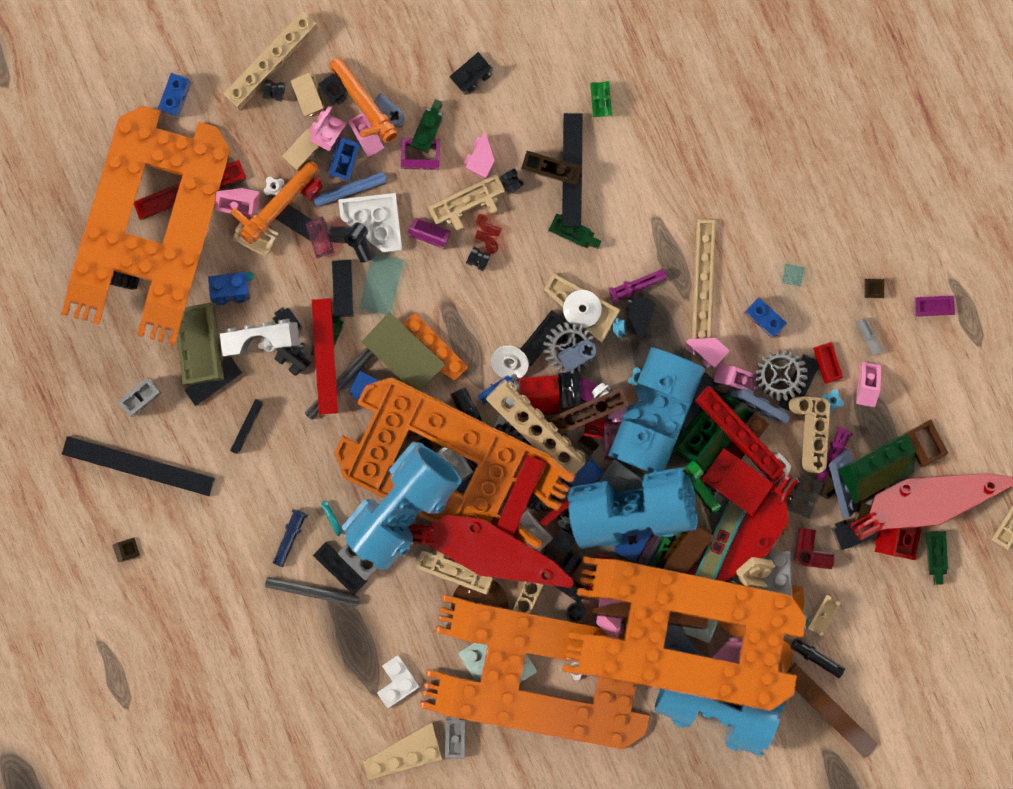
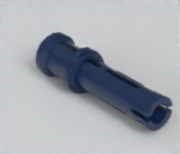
(292, 529)

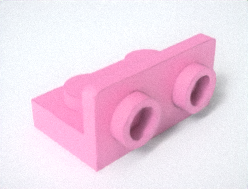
(327, 130)

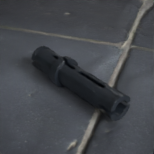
(818, 658)

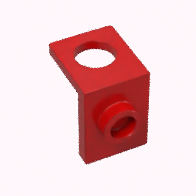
(312, 189)
(597, 425)

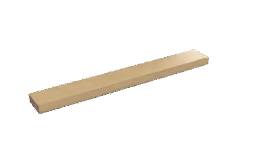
(703, 283)

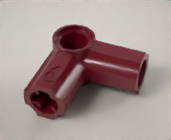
(816, 559)

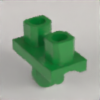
(601, 99)

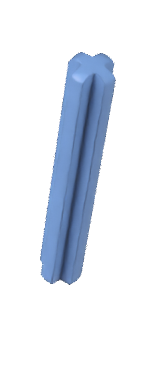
(350, 189)

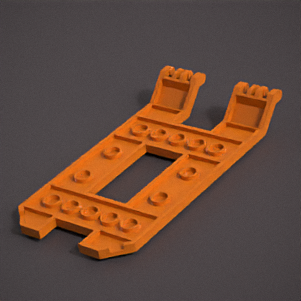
(166, 264)
(498, 455)
(641, 655)
(497, 695)

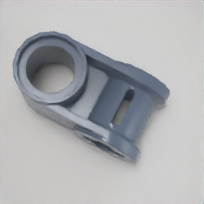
(389, 109)
(574, 357)

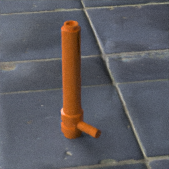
(379, 122)
(259, 224)

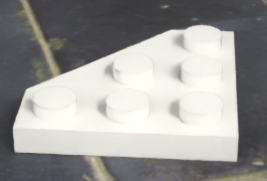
(380, 217)

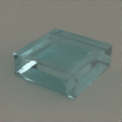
(793, 275)

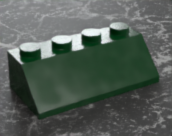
(704, 439)
(879, 468)

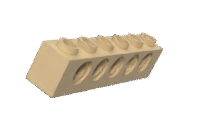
(270, 60)
(536, 417)

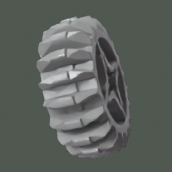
(569, 339)
(787, 368)

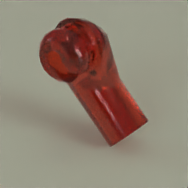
(486, 227)
(489, 240)

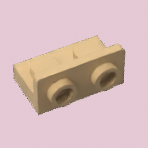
(753, 572)

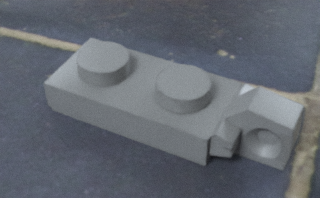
(455, 738)

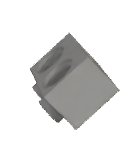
(140, 397)
(355, 562)

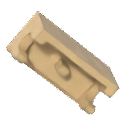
(309, 94)
(302, 151)
(262, 245)
(823, 615)

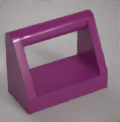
(420, 164)
(429, 233)

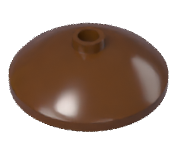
(495, 597)

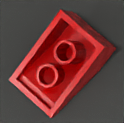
(737, 482)

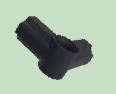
(355, 237)
(464, 403)
(570, 565)

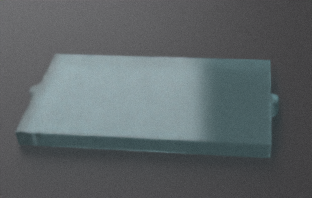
(381, 284)

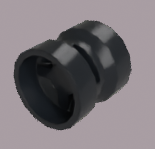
(274, 90)
(515, 184)
(478, 258)
(575, 615)

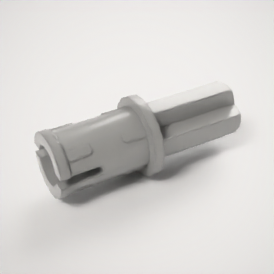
(869, 336)

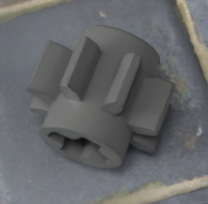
(564, 521)

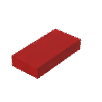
(828, 362)
(554, 513)

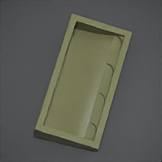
(199, 345)
(403, 352)

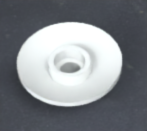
(585, 298)
(503, 366)

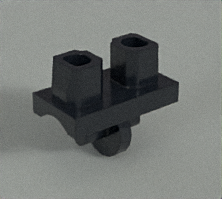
(296, 356)
(569, 389)

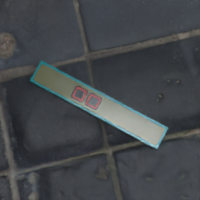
(721, 542)

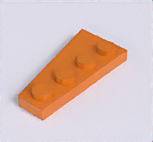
(453, 364)

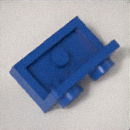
(228, 288)

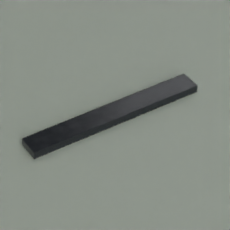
(138, 466)

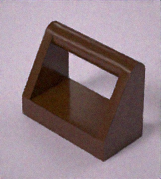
(919, 451)

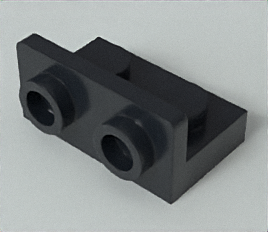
(471, 74)

